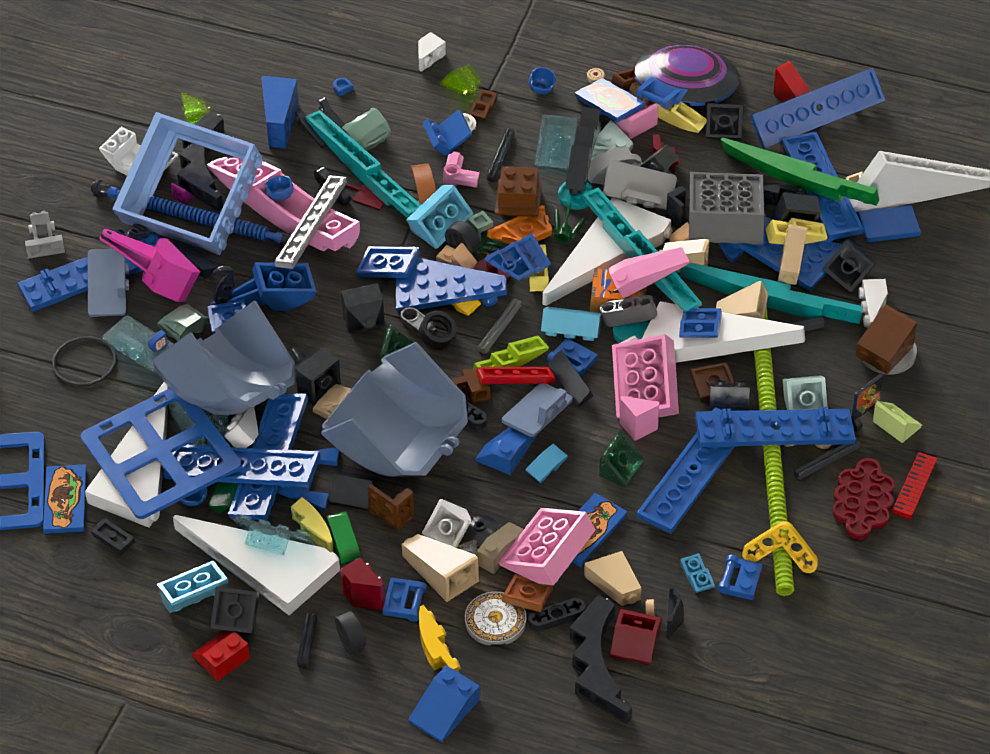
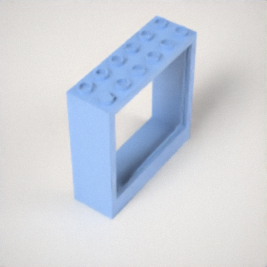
(150, 165)

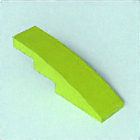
(516, 354)

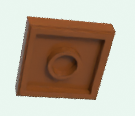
(527, 593)

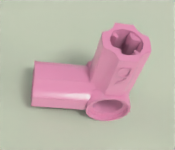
(455, 175)

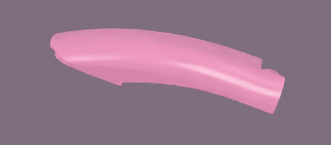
(334, 231)

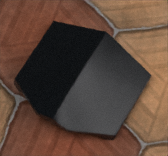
(675, 612)

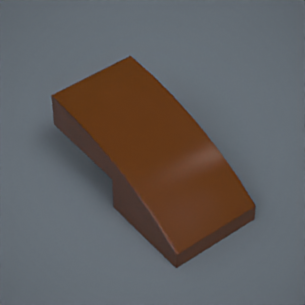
(484, 104)

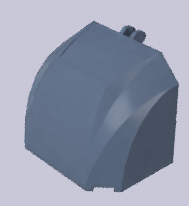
(230, 368)
(399, 416)

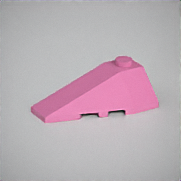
(644, 270)

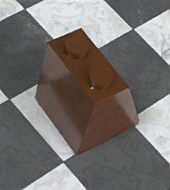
(887, 339)

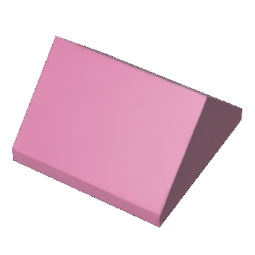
(639, 121)
(639, 416)

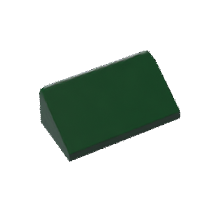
(222, 496)

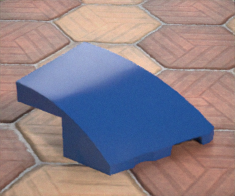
(520, 258)

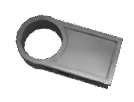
(414, 324)

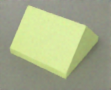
(895, 421)

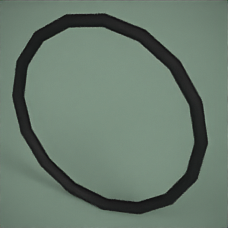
(88, 383)

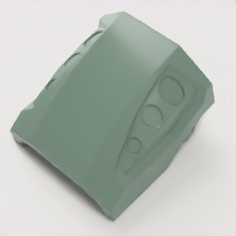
(368, 129)
(182, 322)

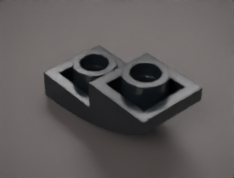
(773, 193)

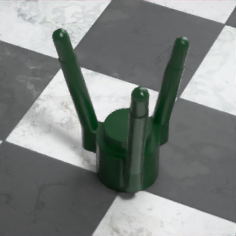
(564, 232)

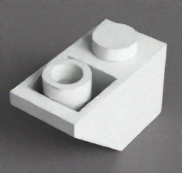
(430, 50)

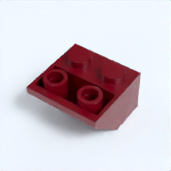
(362, 585)
(635, 636)

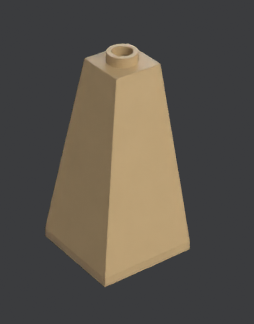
(441, 565)

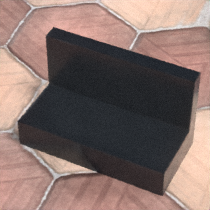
(676, 206)

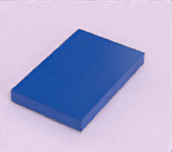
(889, 223)
(388, 262)

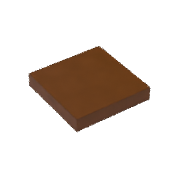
(708, 374)

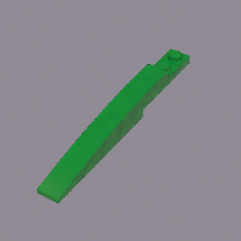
(800, 173)

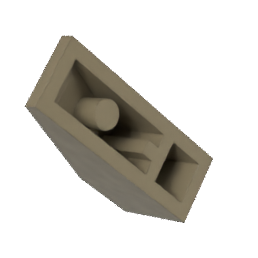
(496, 546)

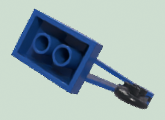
(272, 285)

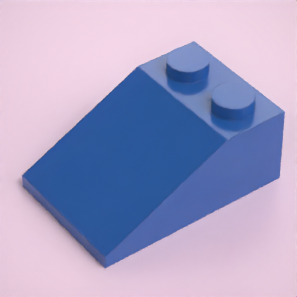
(445, 703)

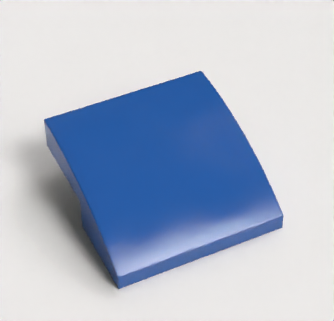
(701, 323)

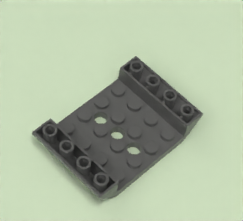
(726, 207)

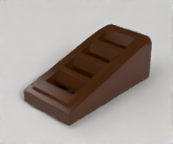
(624, 79)

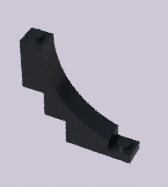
(583, 148)
(195, 176)
(595, 682)

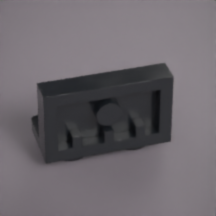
(729, 395)

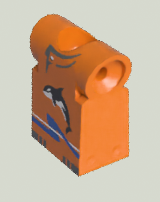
(605, 290)

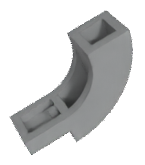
(599, 164)

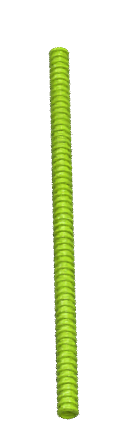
(773, 471)

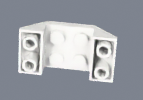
(122, 150)

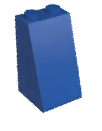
(280, 106)

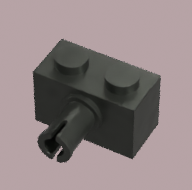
(661, 160)

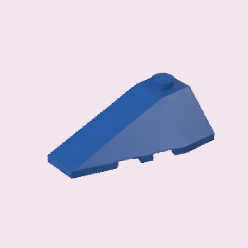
(505, 450)

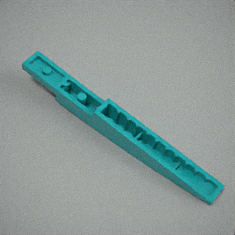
(362, 164)
(636, 244)
(779, 294)

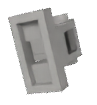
(40, 228)

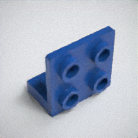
(449, 133)

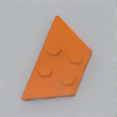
(521, 227)

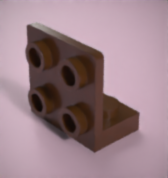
(394, 512)

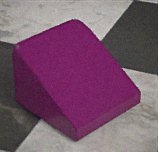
(181, 194)

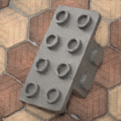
(638, 184)

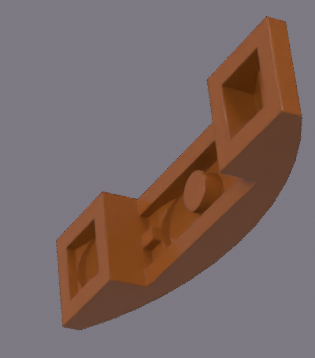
(424, 181)

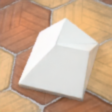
(447, 523)

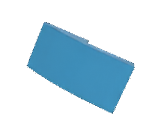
(546, 463)
(696, 573)

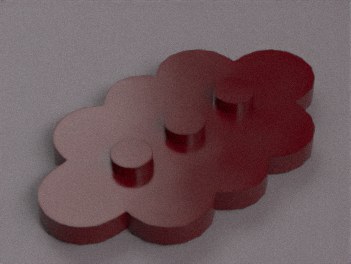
(863, 498)

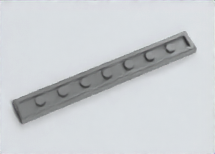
(310, 222)

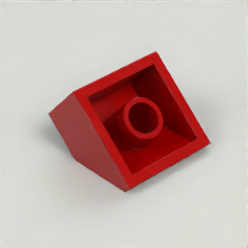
(222, 654)

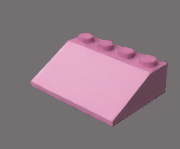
(647, 372)
(548, 545)

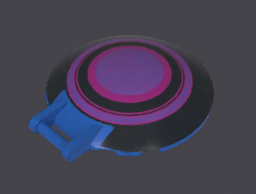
(685, 75)

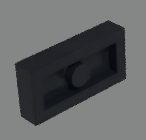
(112, 536)

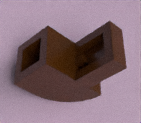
(470, 384)

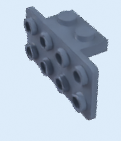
(107, 283)
(537, 409)

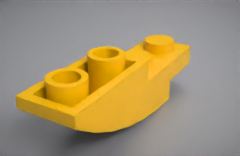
(433, 642)

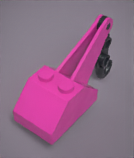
(164, 265)

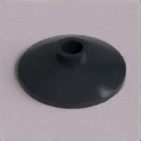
(488, 526)

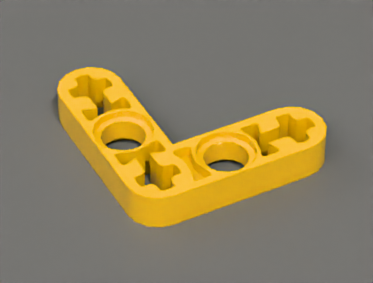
(781, 540)

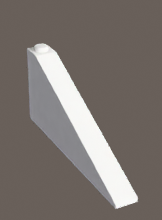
(914, 179)
(601, 251)
(735, 334)
(145, 481)
(280, 578)

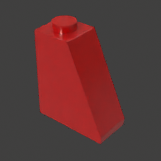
(788, 83)

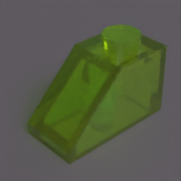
(462, 80)
(193, 107)

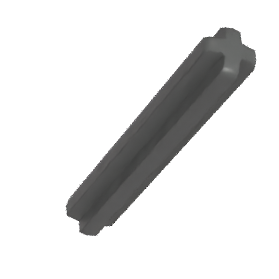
(499, 326)

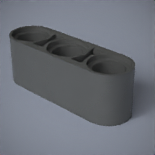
(628, 310)

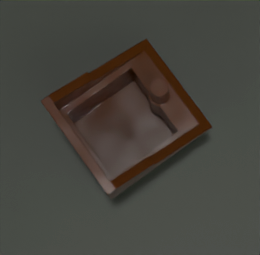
(519, 192)

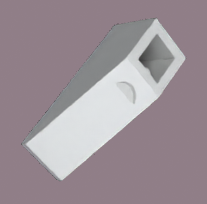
(873, 298)
(242, 429)

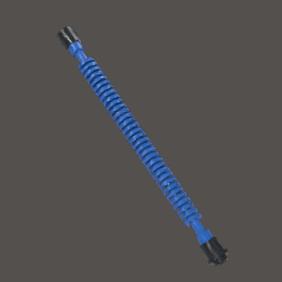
(194, 214)

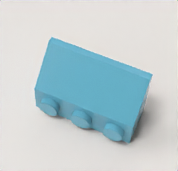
(438, 214)
(571, 323)
(191, 586)

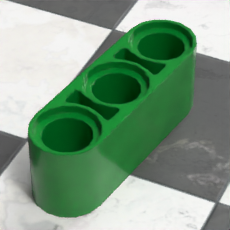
(343, 537)

